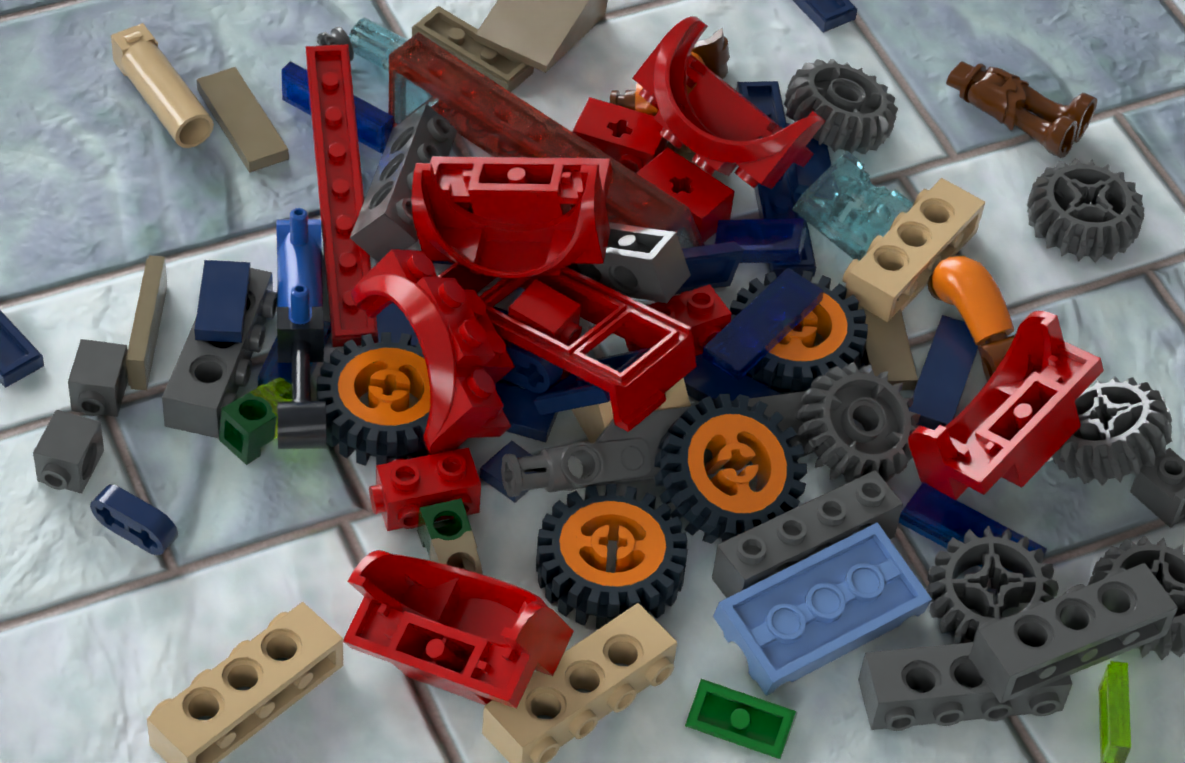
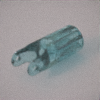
(374, 42)

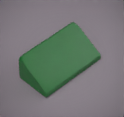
(741, 719)

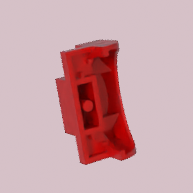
(715, 117)
(518, 215)
(457, 342)
(1014, 418)
(454, 627)

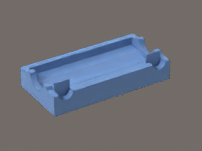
(821, 608)

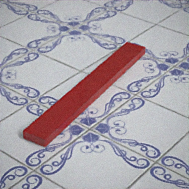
(338, 187)

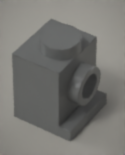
(1163, 488)

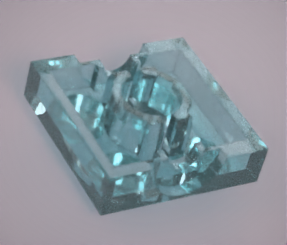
(829, 195)

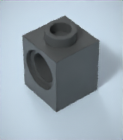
(98, 378)
(68, 451)

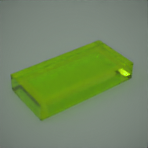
(1114, 714)

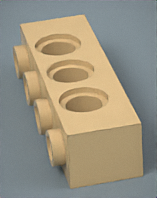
(912, 248)
(312, 655)
(589, 665)

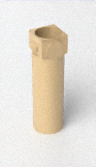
(161, 86)

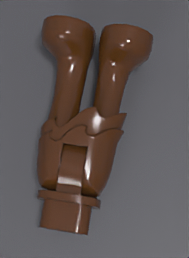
(1008, 96)

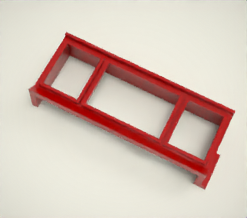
(641, 385)

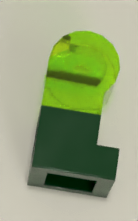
(253, 419)

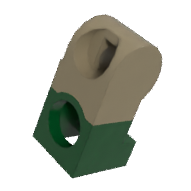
(449, 540)

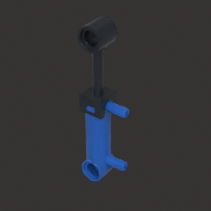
(300, 328)

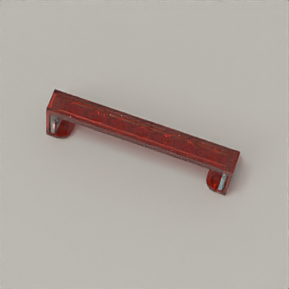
(513, 128)

